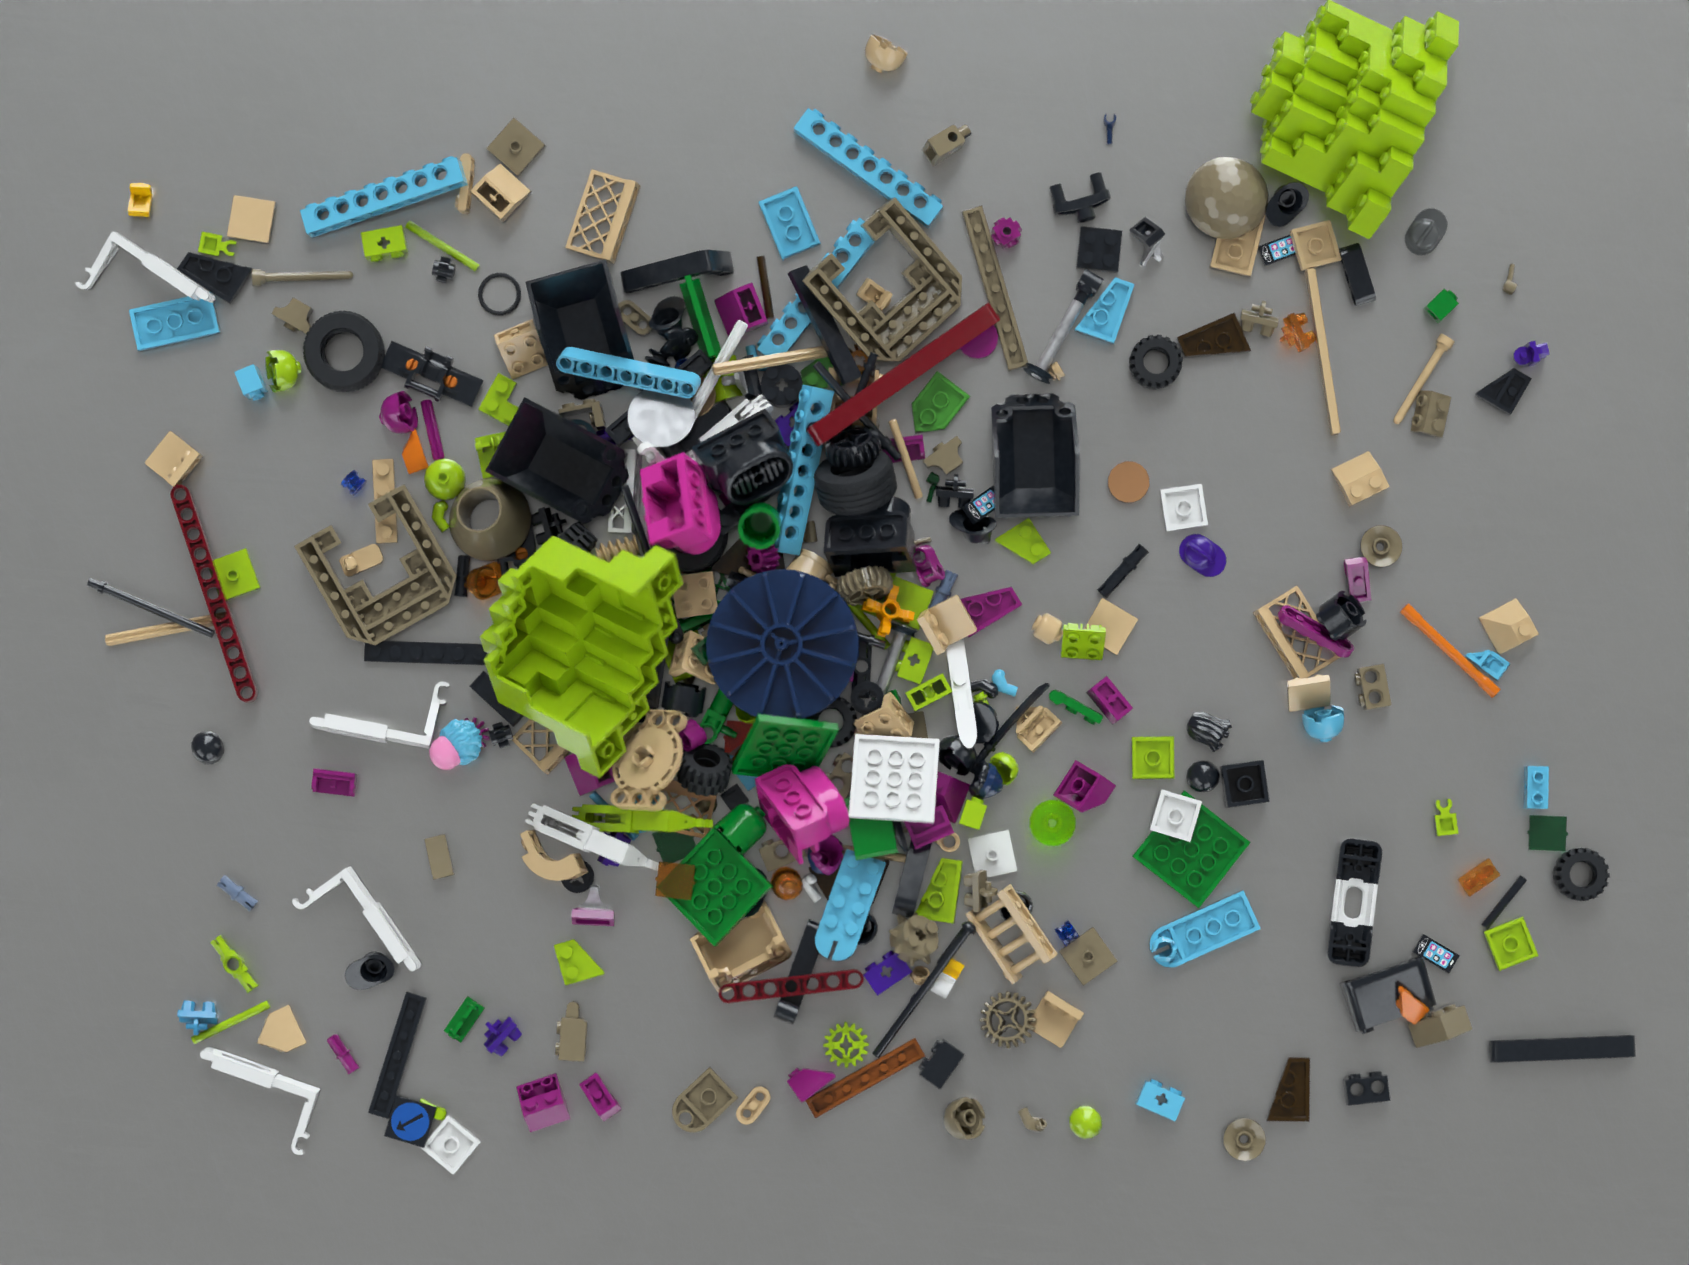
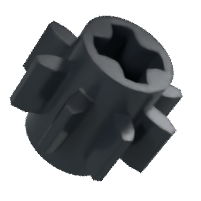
(443, 269)
(501, 735)

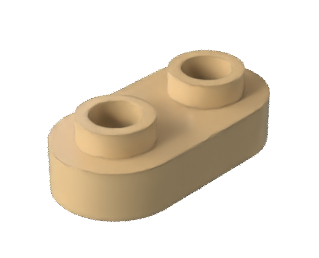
(753, 1105)

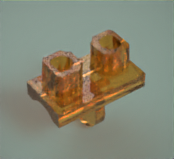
(1294, 334)
(1478, 877)

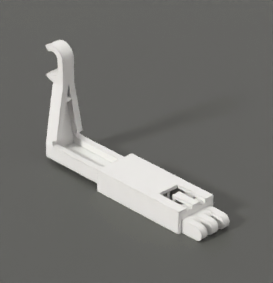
(148, 260)
(738, 414)
(380, 732)
(586, 837)
(373, 912)
(266, 1077)

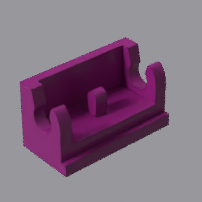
(914, 447)
(1109, 700)
(334, 782)

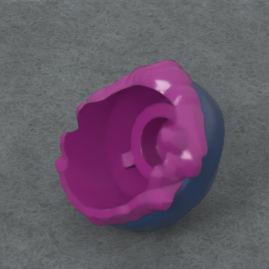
(828, 857)

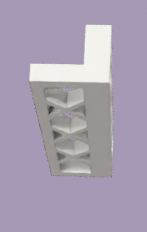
(634, 465)

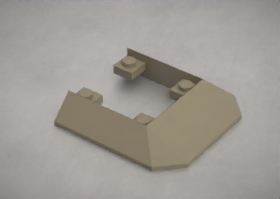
(916, 315)
(399, 606)

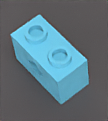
(251, 382)
(1536, 787)
(1168, 1109)

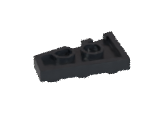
(215, 275)

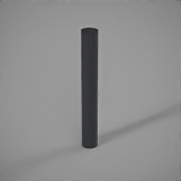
(1504, 902)

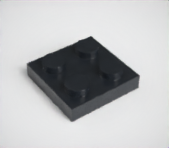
(1099, 249)

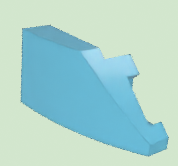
(1490, 663)

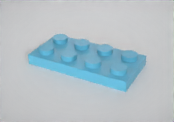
(173, 322)

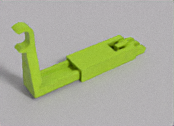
(634, 820)

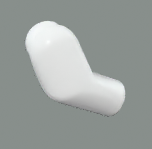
(808, 884)

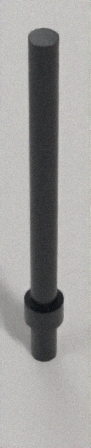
(885, 441)

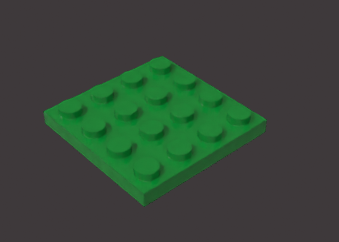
(783, 741)
(1196, 865)
(723, 888)

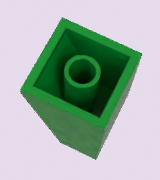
(871, 836)

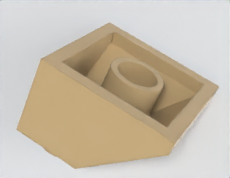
(1508, 626)

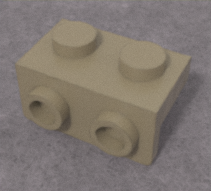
(1431, 413)

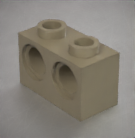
(1379, 686)
(838, 773)

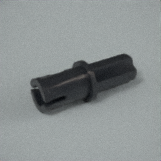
(462, 572)

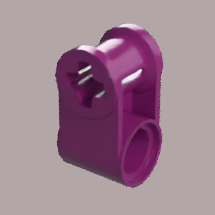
(928, 566)

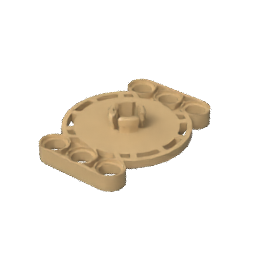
(642, 773)

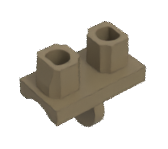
(1268, 322)
(981, 889)

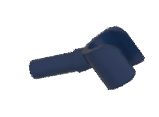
(1109, 125)

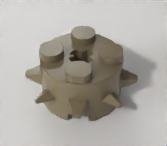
(914, 938)

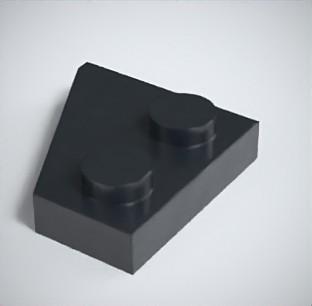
(1505, 391)

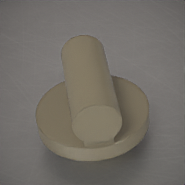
(810, 532)

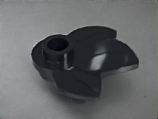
(679, 342)

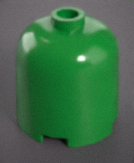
(759, 526)
(743, 826)

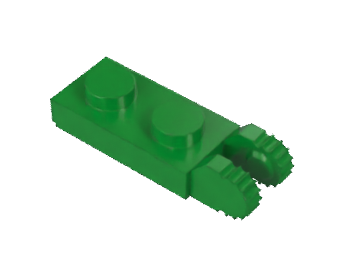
(1075, 706)

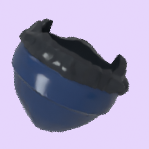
(986, 781)

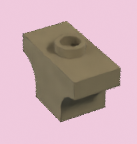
(295, 315)
(945, 456)

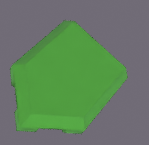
(937, 404)

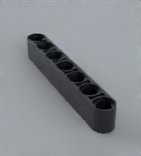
(1562, 1048)

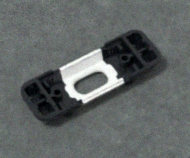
(1360, 868)

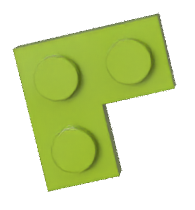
(496, 400)

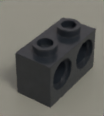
(1366, 1094)

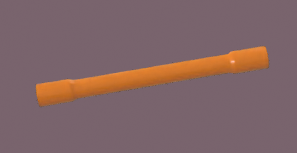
(1482, 680)

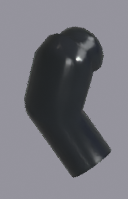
(986, 686)

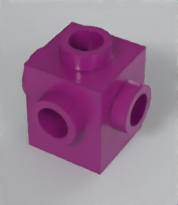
(1006, 240)

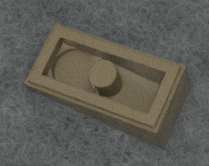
(439, 857)

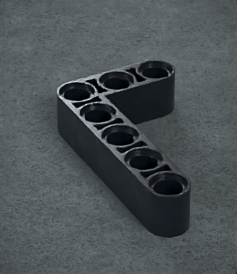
(674, 269)
(802, 965)

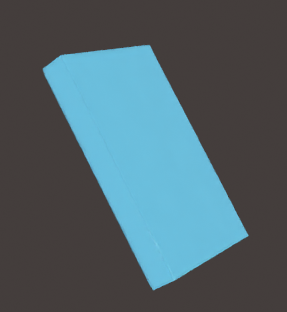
(789, 223)

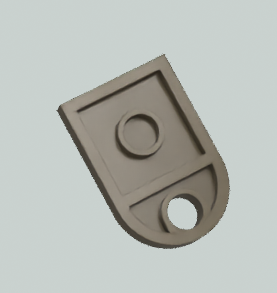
(703, 1101)

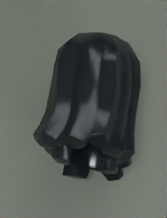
(1208, 729)

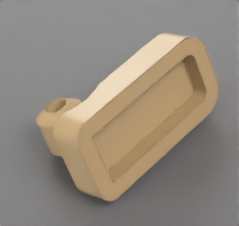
(361, 560)

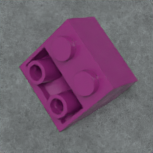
(741, 305)
(585, 781)
(543, 1102)

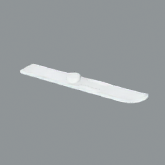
(962, 693)

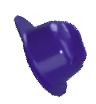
(1202, 555)

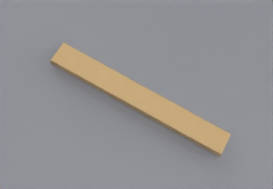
(1322, 350)

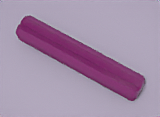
(432, 429)

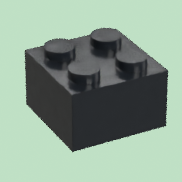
(1244, 783)
(941, 1063)

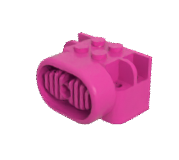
(680, 505)
(801, 807)

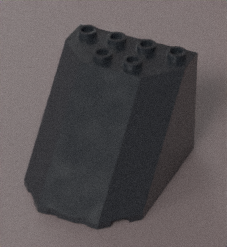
(579, 312)
(1035, 457)
(559, 463)

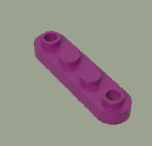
(1314, 630)

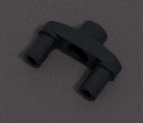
(1083, 206)

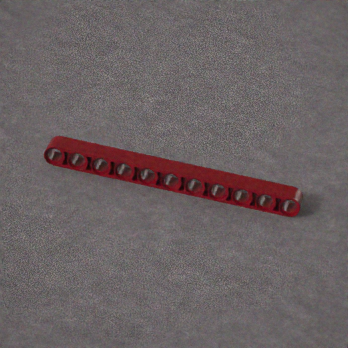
(903, 374)
(209, 584)

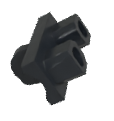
(963, 494)
(551, 524)

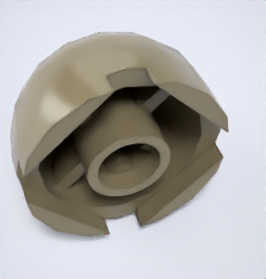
(964, 1118)

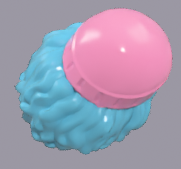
(457, 745)

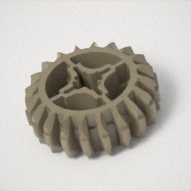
(863, 584)
(1014, 1012)

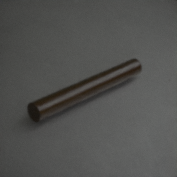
(765, 287)

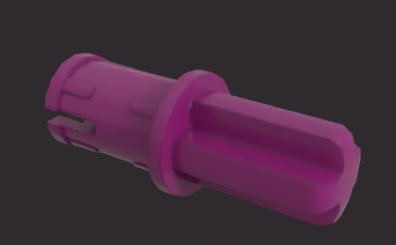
(342, 1053)

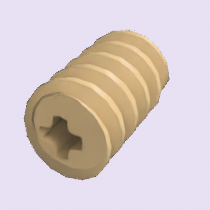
(611, 551)

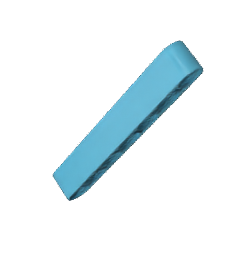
(637, 369)

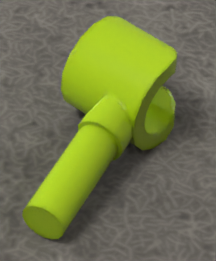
(440, 1112)

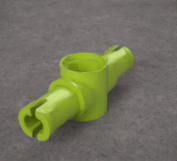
(226, 955)

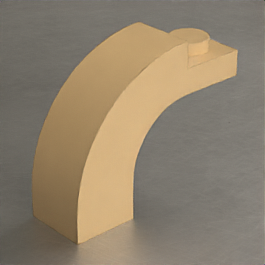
(546, 867)

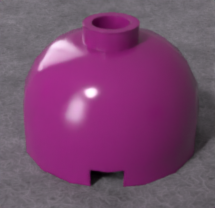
(397, 413)

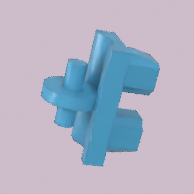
(197, 1019)

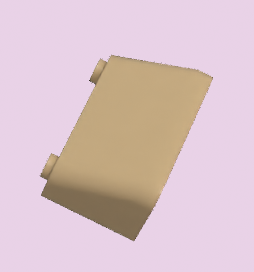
(745, 952)

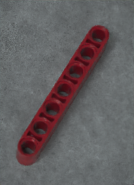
(781, 991)

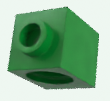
(1442, 305)

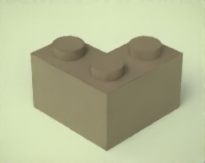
(1440, 1026)

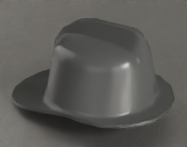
(1426, 231)

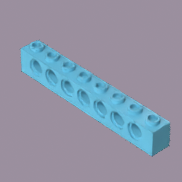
(855, 166)
(454, 179)
(791, 310)
(809, 462)

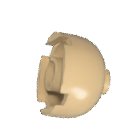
(884, 54)

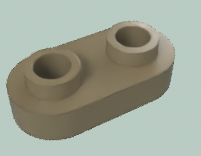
(635, 318)

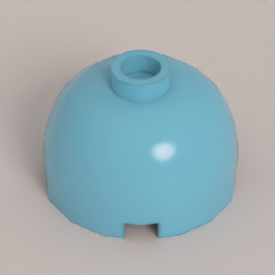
(1323, 723)

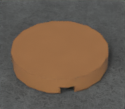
(1128, 482)

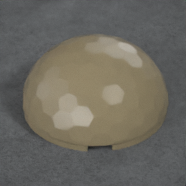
(1226, 197)

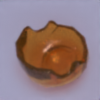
(786, 883)

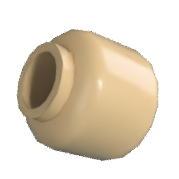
(1047, 628)

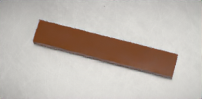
(865, 1077)

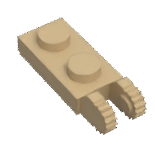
(463, 200)

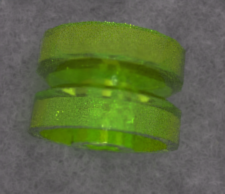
(1064, 825)

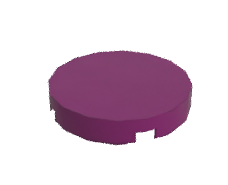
(982, 344)

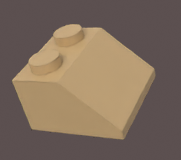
(1360, 478)

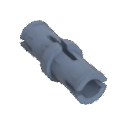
(944, 588)
(237, 893)

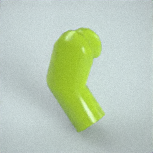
(438, 515)

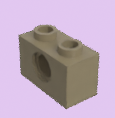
(770, 857)

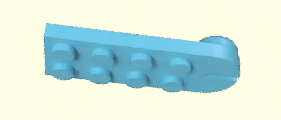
(848, 906)
(1204, 930)

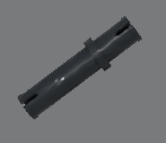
(1130, 563)

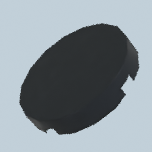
(985, 722)

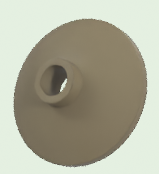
(1391, 545)
(1254, 1144)

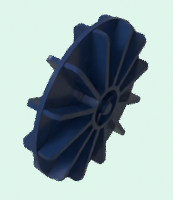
(782, 644)

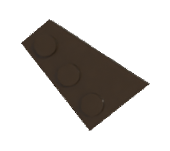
(1215, 338)
(1293, 1092)

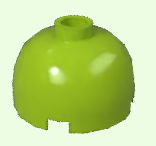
(282, 369)
(444, 479)

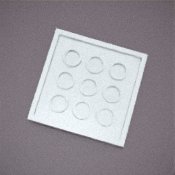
(894, 778)

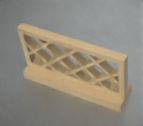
(618, 224)
(1281, 643)
(551, 758)

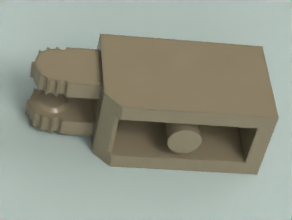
(572, 1035)

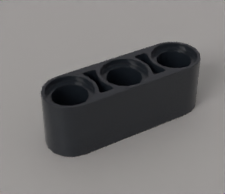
(1357, 274)
(483, 687)

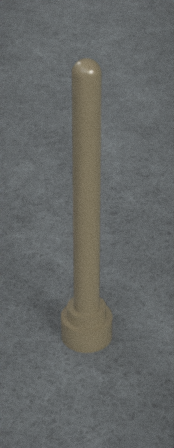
(260, 277)

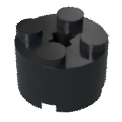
(773, 376)
(1341, 616)
(684, 698)

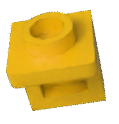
(140, 199)

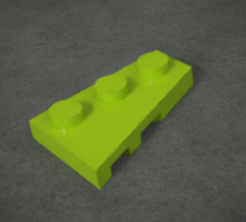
(942, 894)

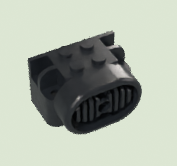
(746, 459)
(871, 539)

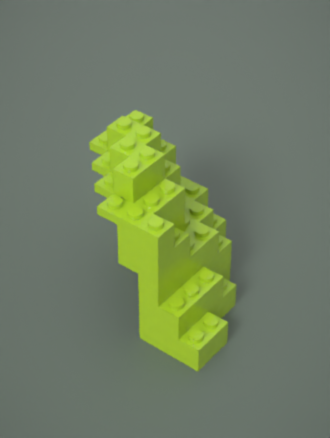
(1353, 106)
(582, 643)

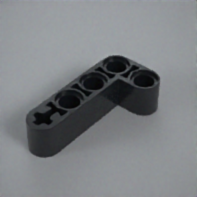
(699, 428)
(911, 880)

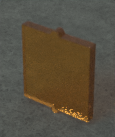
(675, 880)

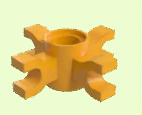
(885, 619)

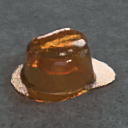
(484, 581)

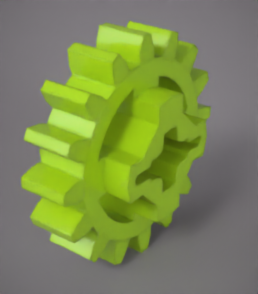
(855, 1044)

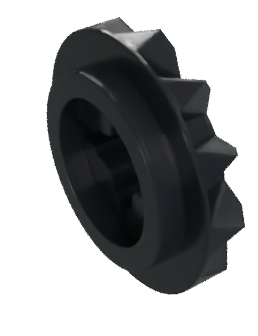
(861, 689)
(577, 886)

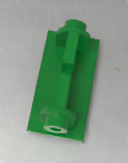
(464, 1019)

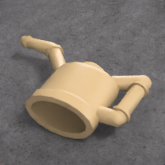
(808, 563)

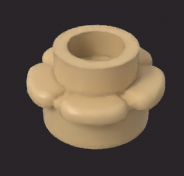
(1056, 371)
(919, 975)

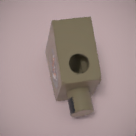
(945, 143)

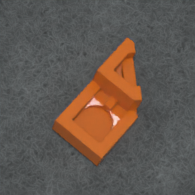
(414, 454)
(1410, 1007)

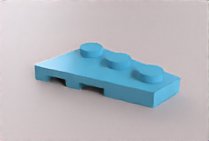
(1107, 313)

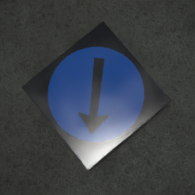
(410, 1121)

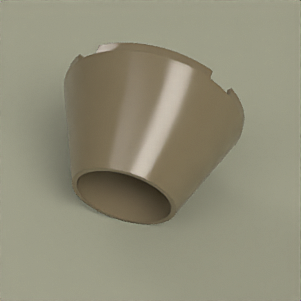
(505, 534)

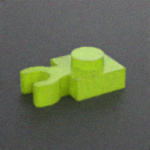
(212, 244)
(1445, 822)

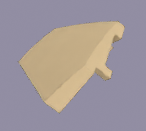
(1036, 726)
(281, 1031)

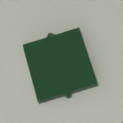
(1547, 833)
(673, 845)

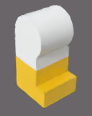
(947, 978)

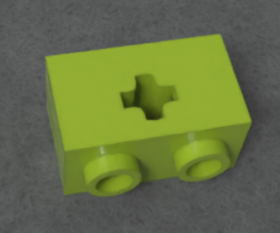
(374, 238)
(914, 673)
(928, 692)
(973, 813)

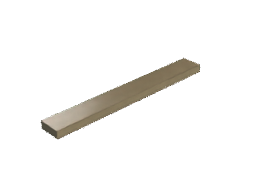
(995, 287)

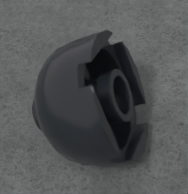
(955, 754)

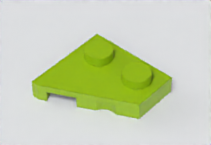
(1025, 542)
(575, 962)

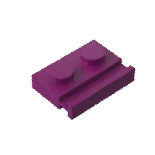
(926, 833)

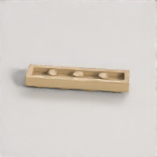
(383, 483)

